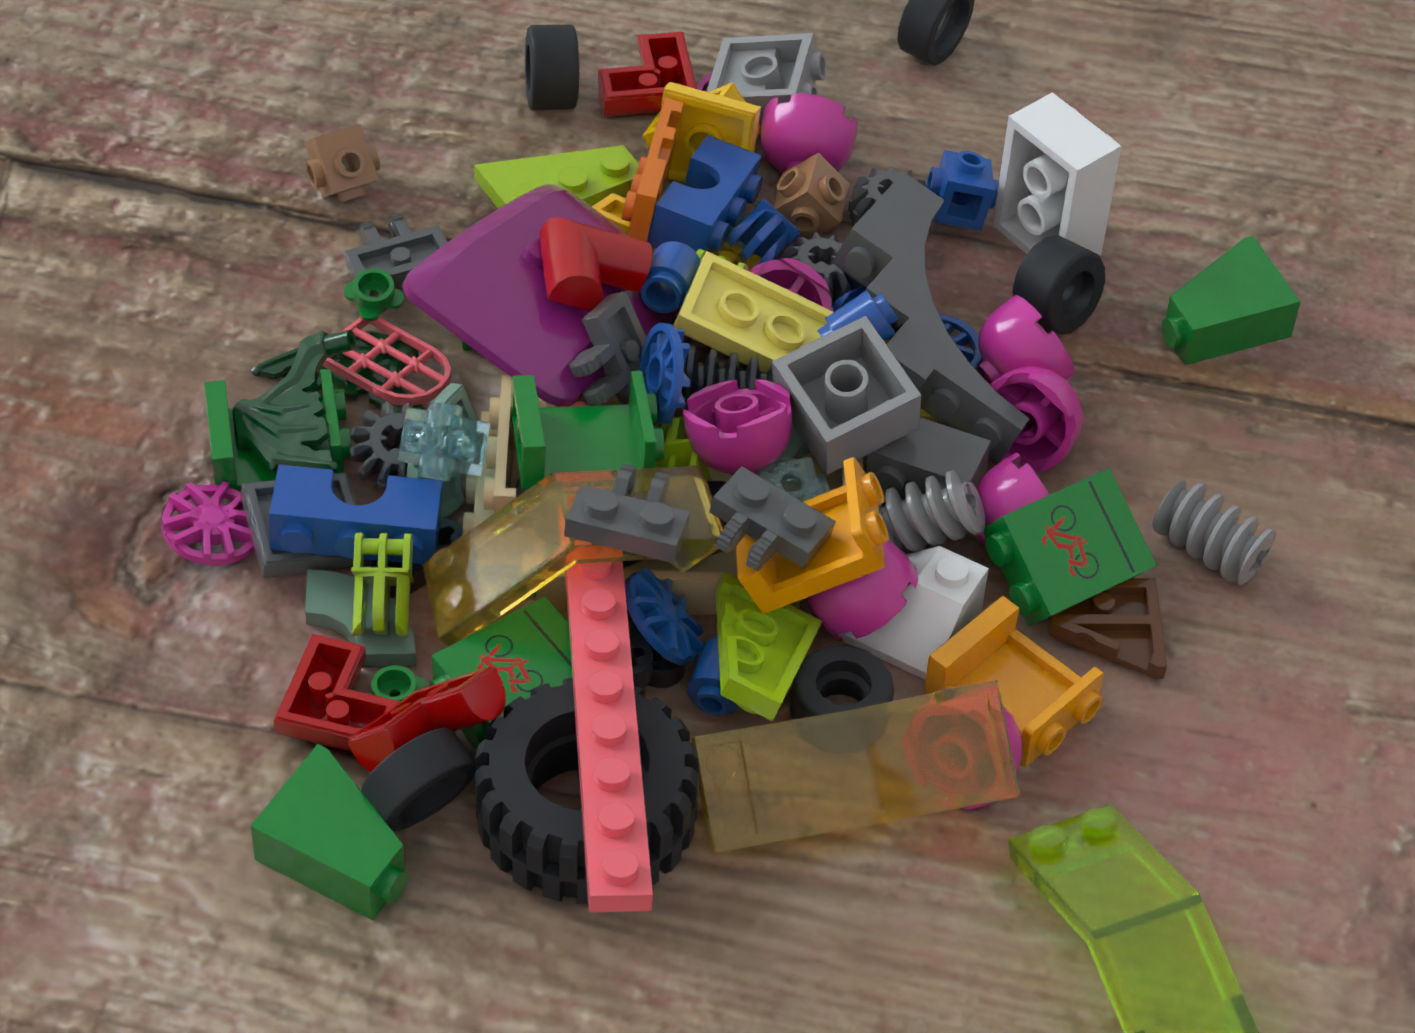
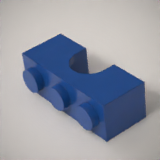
(711, 200)
(314, 521)

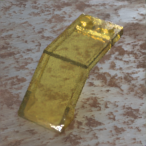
(527, 548)
(855, 767)

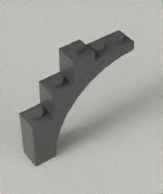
(889, 258)

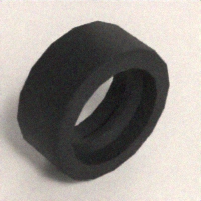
(933, 28)
(419, 778)

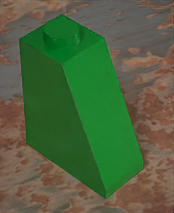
(1230, 306)
(331, 838)

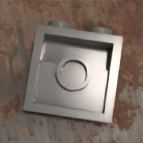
(769, 67)

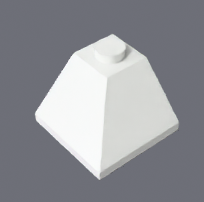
(942, 603)

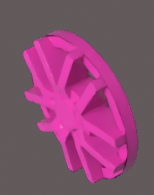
(207, 523)

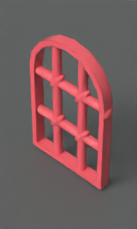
(394, 379)

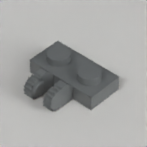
(396, 254)
(617, 346)
(771, 518)
(626, 521)

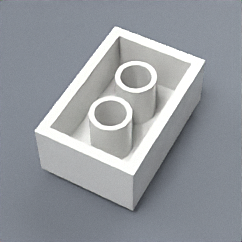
(1055, 177)

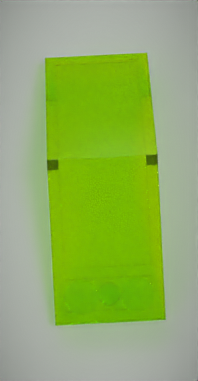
(1139, 923)

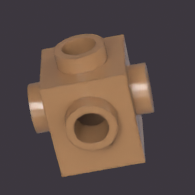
(351, 149)
(812, 196)

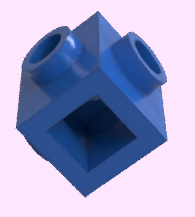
(966, 186)

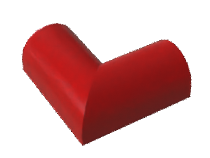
(641, 88)
(584, 257)
(321, 695)
(448, 704)

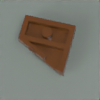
(1118, 626)

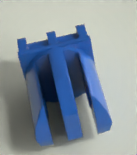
(764, 233)

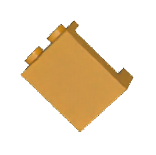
(847, 555)
(1032, 683)

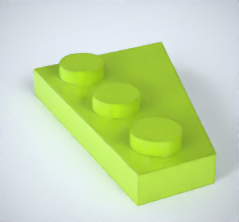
(586, 173)
(757, 649)

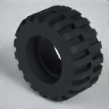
(547, 840)

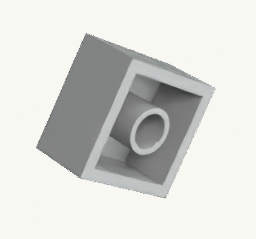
(848, 394)

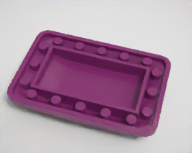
(494, 294)

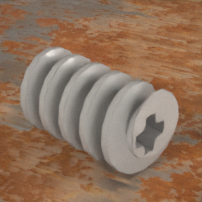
(932, 515)
(1211, 533)

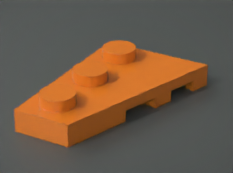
(652, 172)

